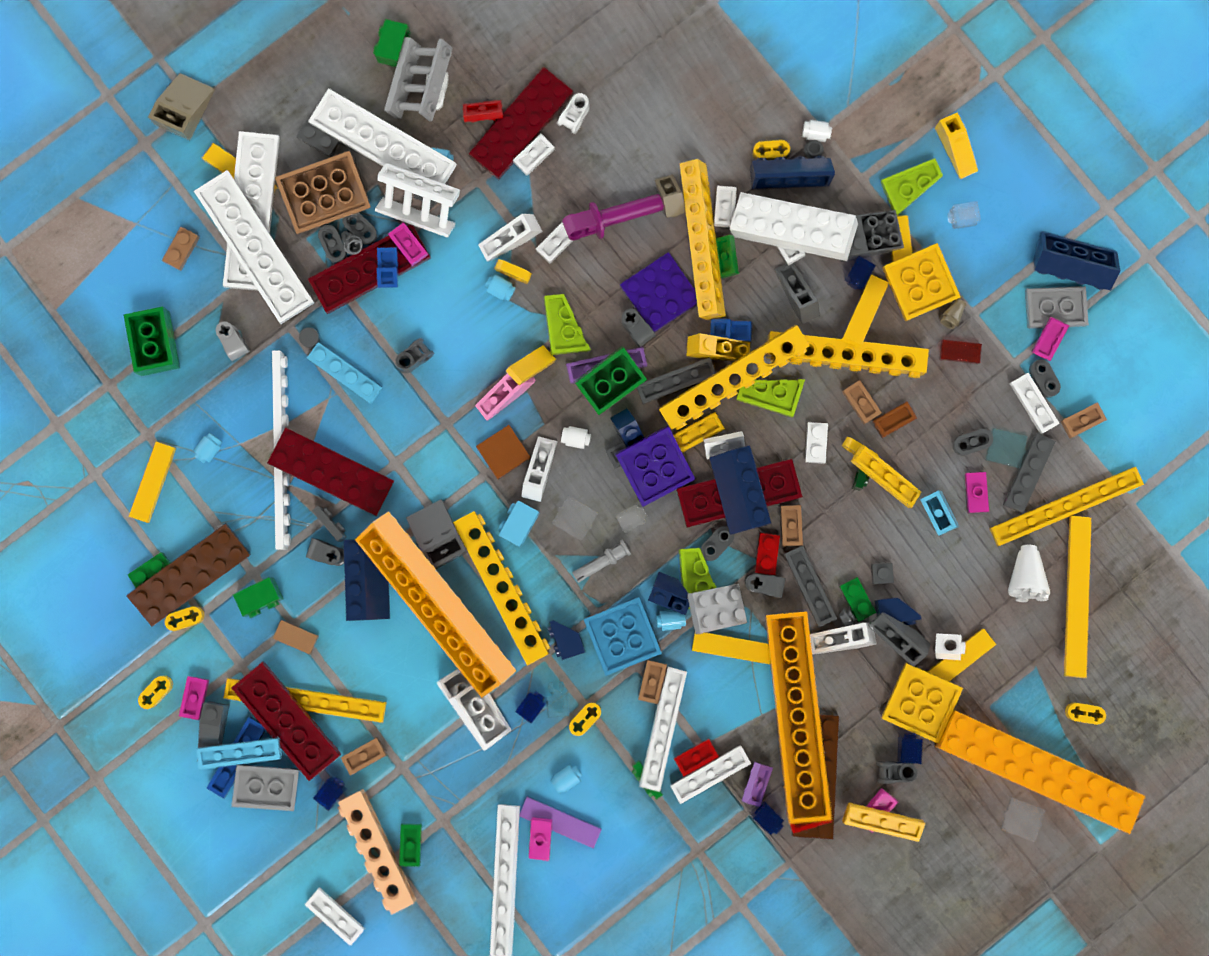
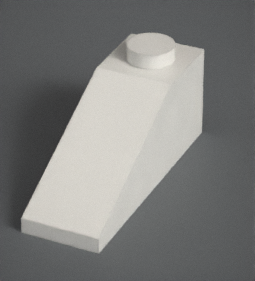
(510, 236)
(539, 469)
(842, 638)

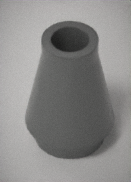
(351, 242)

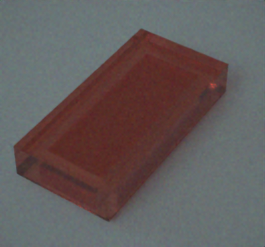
(960, 351)

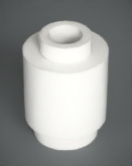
(816, 130)
(575, 437)

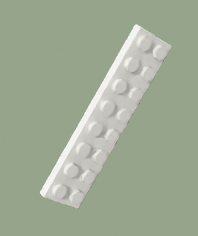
(378, 138)
(256, 179)
(254, 247)

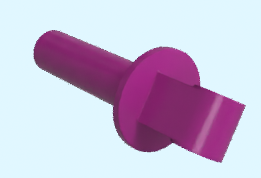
(594, 220)

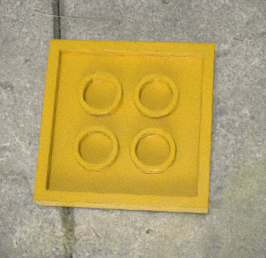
(921, 282)
(921, 703)

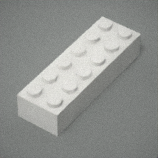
(794, 226)

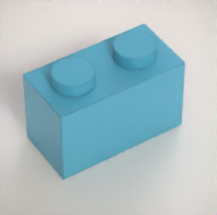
(939, 512)
(518, 523)

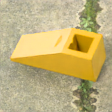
(957, 145)
(716, 347)

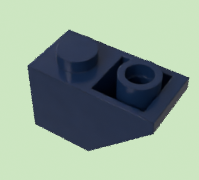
(627, 427)
(669, 593)
(898, 610)
(567, 640)

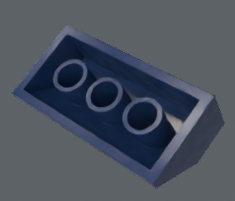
(791, 172)
(1076, 261)
(740, 490)
(365, 586)

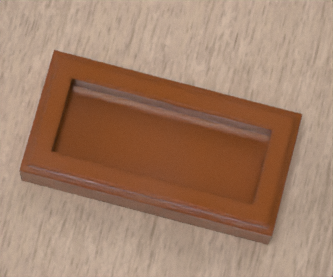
(894, 419)

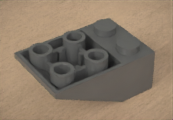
(876, 235)
(436, 534)

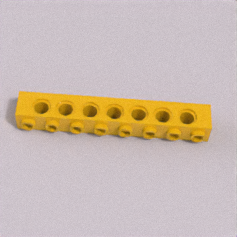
(702, 240)
(756, 356)
(917, 356)
(464, 527)

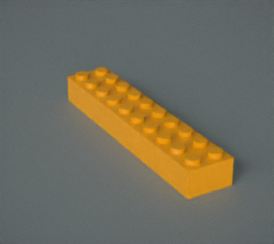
(435, 604)
(798, 718)
(1041, 772)

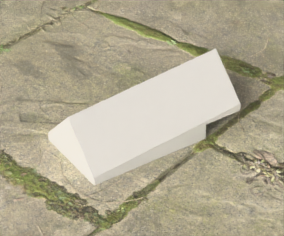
(477, 713)

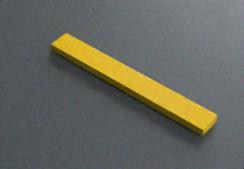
(1066, 506)
(1077, 597)
(328, 703)

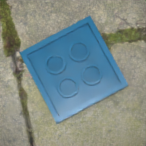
(622, 636)

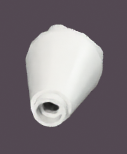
(1028, 576)

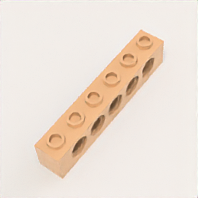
(405, 895)

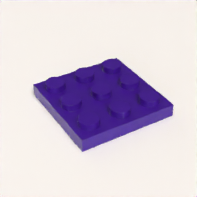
(660, 292)
(655, 466)

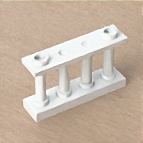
(421, 186)

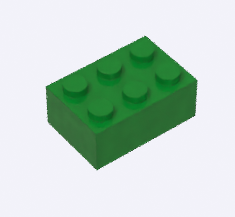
(151, 341)
(610, 380)

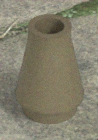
(952, 316)

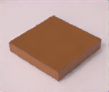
(503, 452)

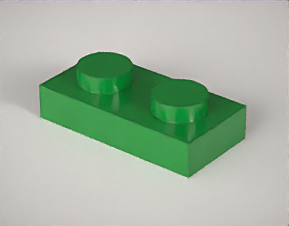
(727, 256)
(148, 569)
(857, 599)
(637, 771)
(410, 845)

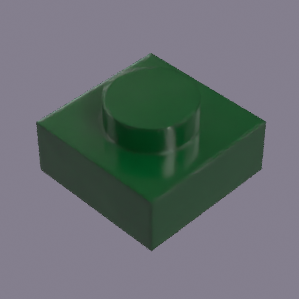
(860, 481)

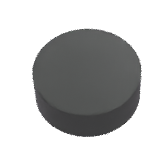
(309, 337)

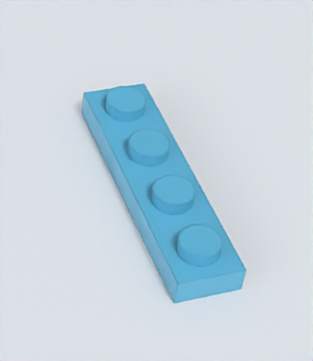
(344, 373)
(238, 753)

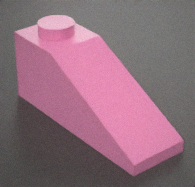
(501, 396)

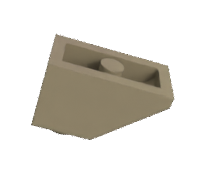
(671, 196)

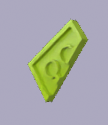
(910, 184)
(563, 330)
(773, 395)
(694, 571)

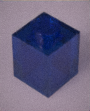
(860, 273)
(531, 706)
(910, 749)
(330, 793)
(768, 819)

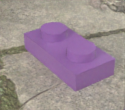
(757, 784)

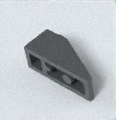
(798, 293)
(901, 638)
(212, 724)

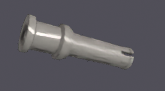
(610, 556)

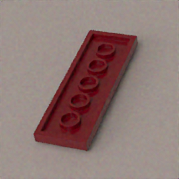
(521, 123)
(356, 274)
(330, 472)
(702, 501)
(286, 720)

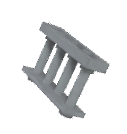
(404, 74)

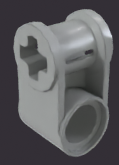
(233, 342)

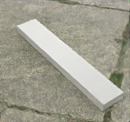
(663, 729)

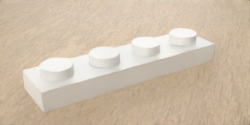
(710, 774)

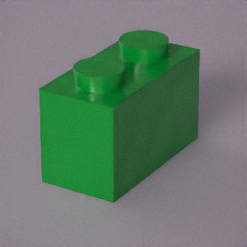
(390, 42)
(258, 597)

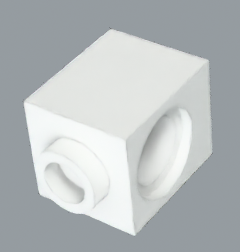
(944, 639)

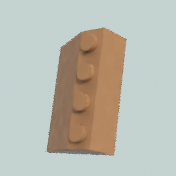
(323, 192)

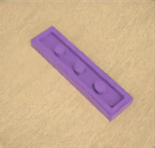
(578, 368)
(562, 822)

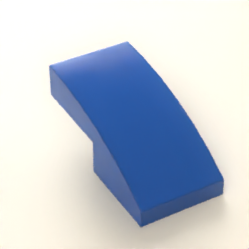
(387, 267)
(732, 329)

